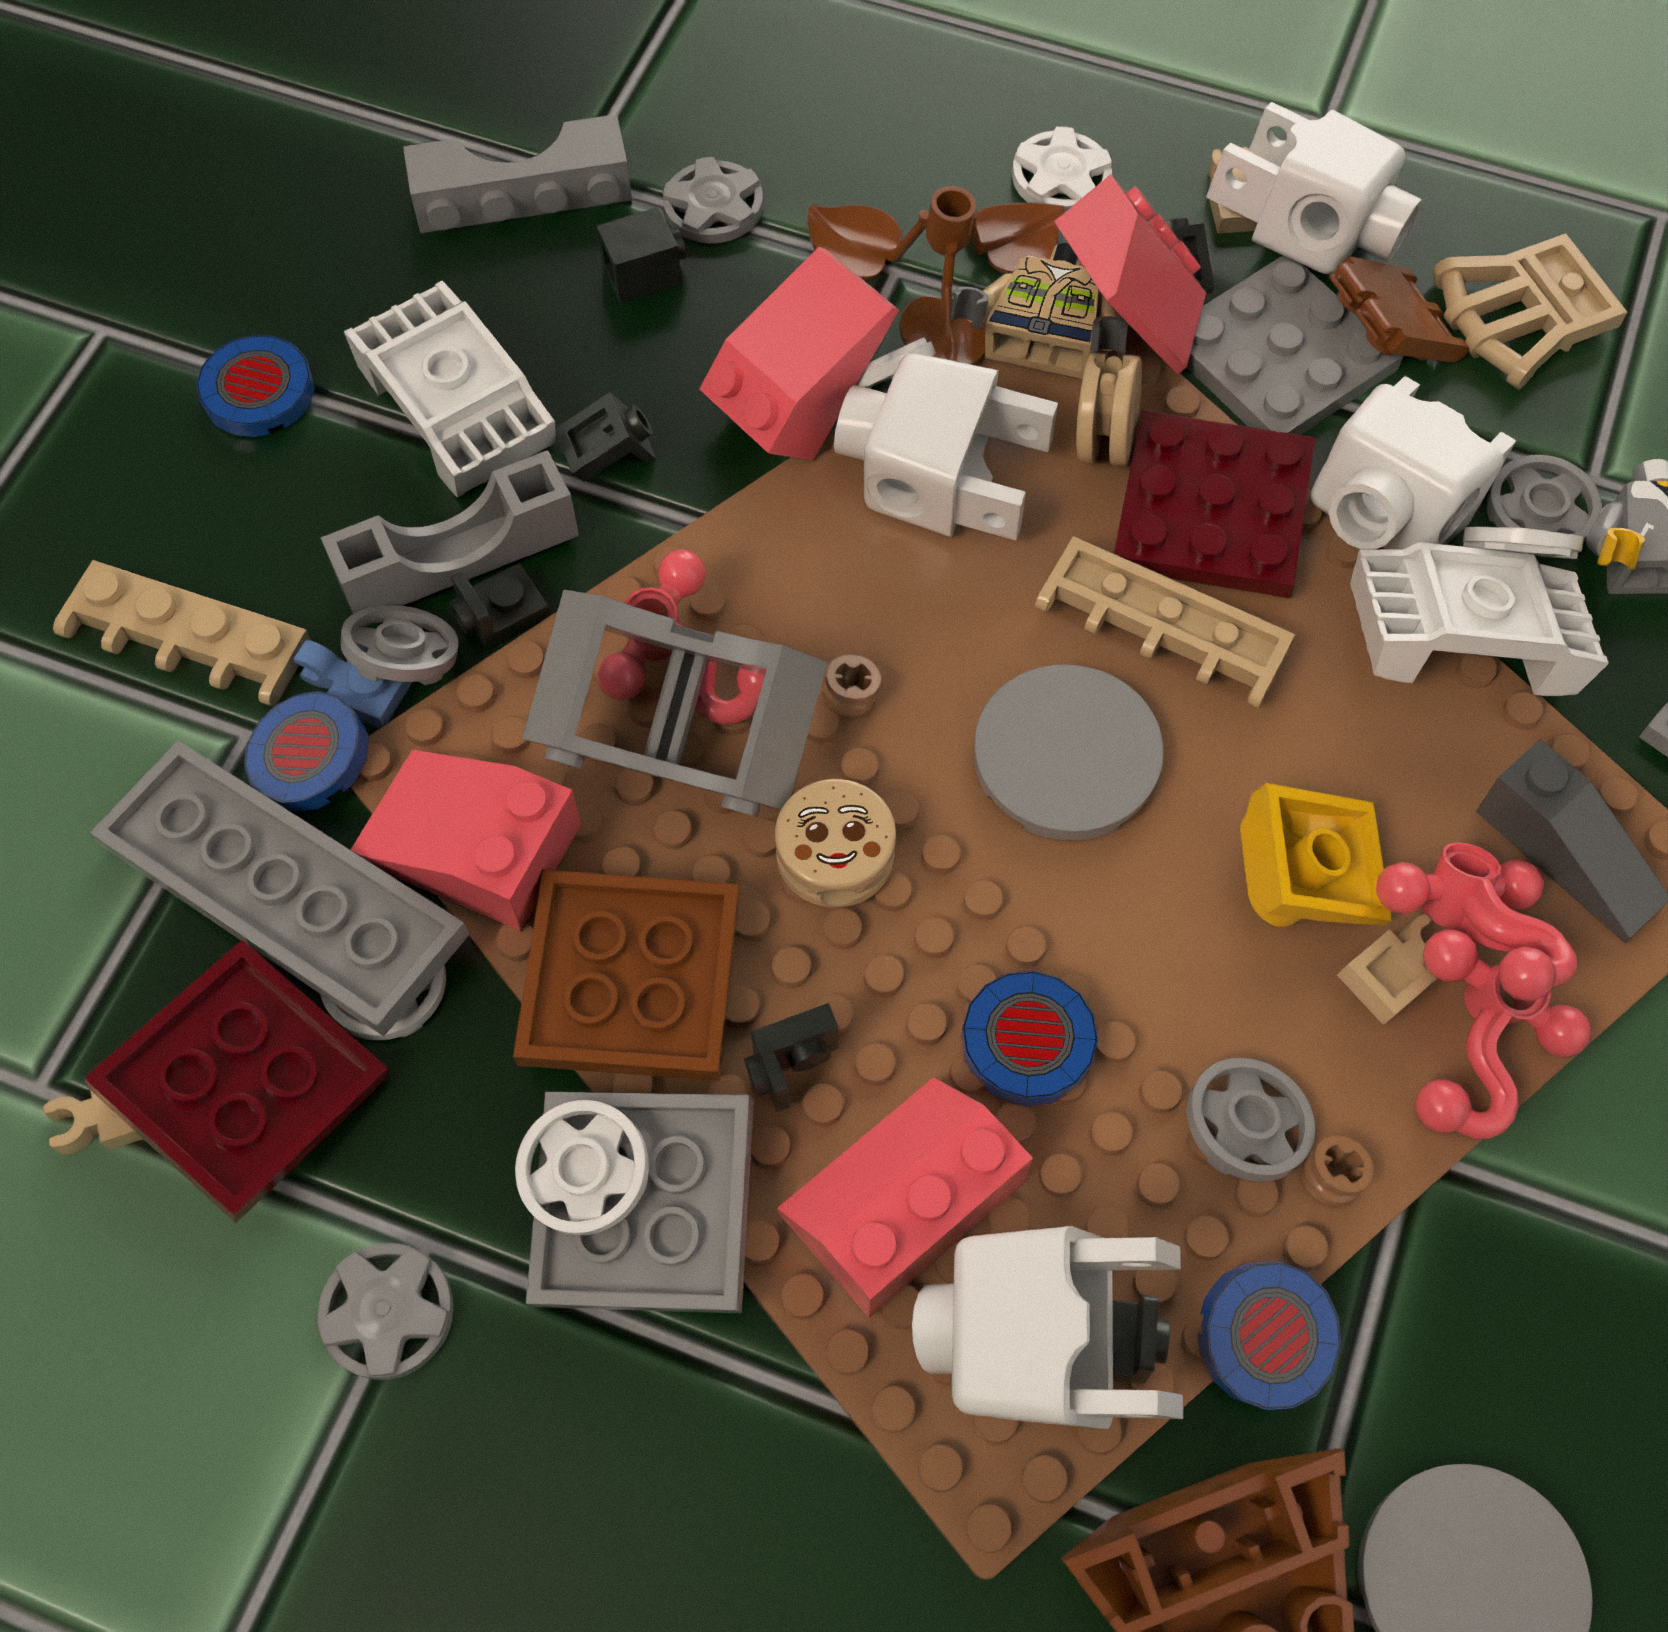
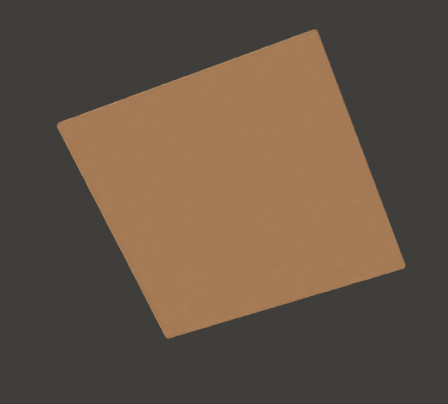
(1133, 920)

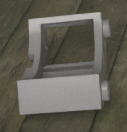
(777, 727)

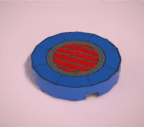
(255, 385)
(306, 751)
(1029, 1038)
(1269, 1335)

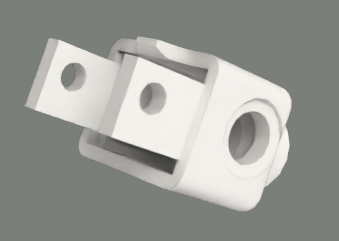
(1318, 189)
(929, 443)
(1405, 471)
(1035, 1327)

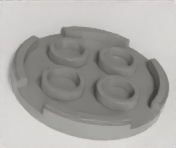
(1068, 751)
(1471, 1556)

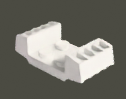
(453, 386)
(1475, 605)

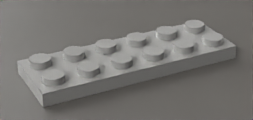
(281, 886)

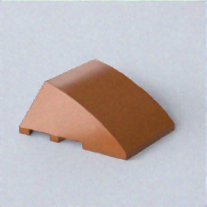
(1227, 1553)

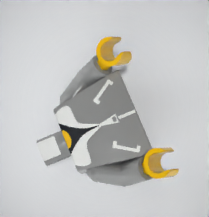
(1633, 533)

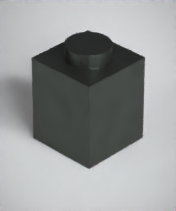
(641, 254)

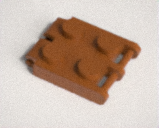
(1395, 311)

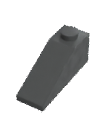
(1574, 839)

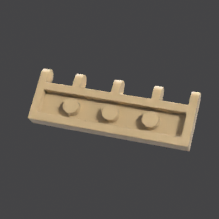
(1168, 616)
(185, 627)

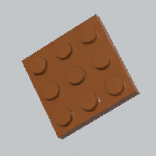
(628, 975)

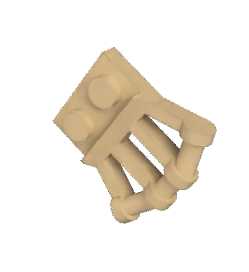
(1554, 285)

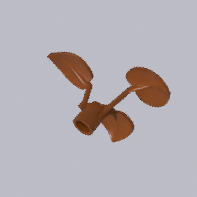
(868, 236)

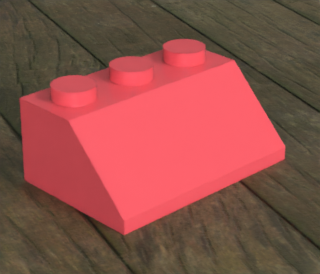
(1138, 267)
(906, 1192)

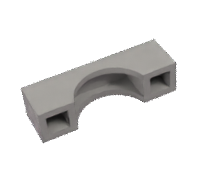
(576, 172)
(514, 517)

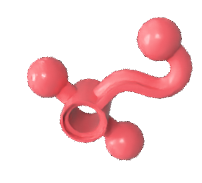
(623, 673)
(1476, 896)
(1558, 1029)

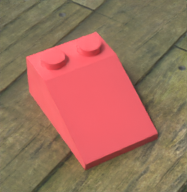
(799, 356)
(471, 832)

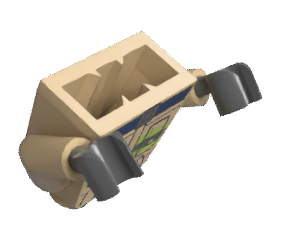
(1043, 315)

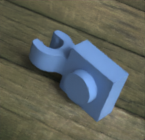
(369, 699)

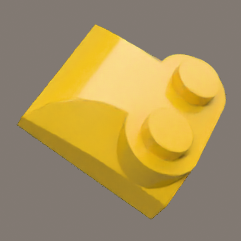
(1312, 857)

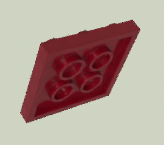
(1216, 503)
(237, 1079)

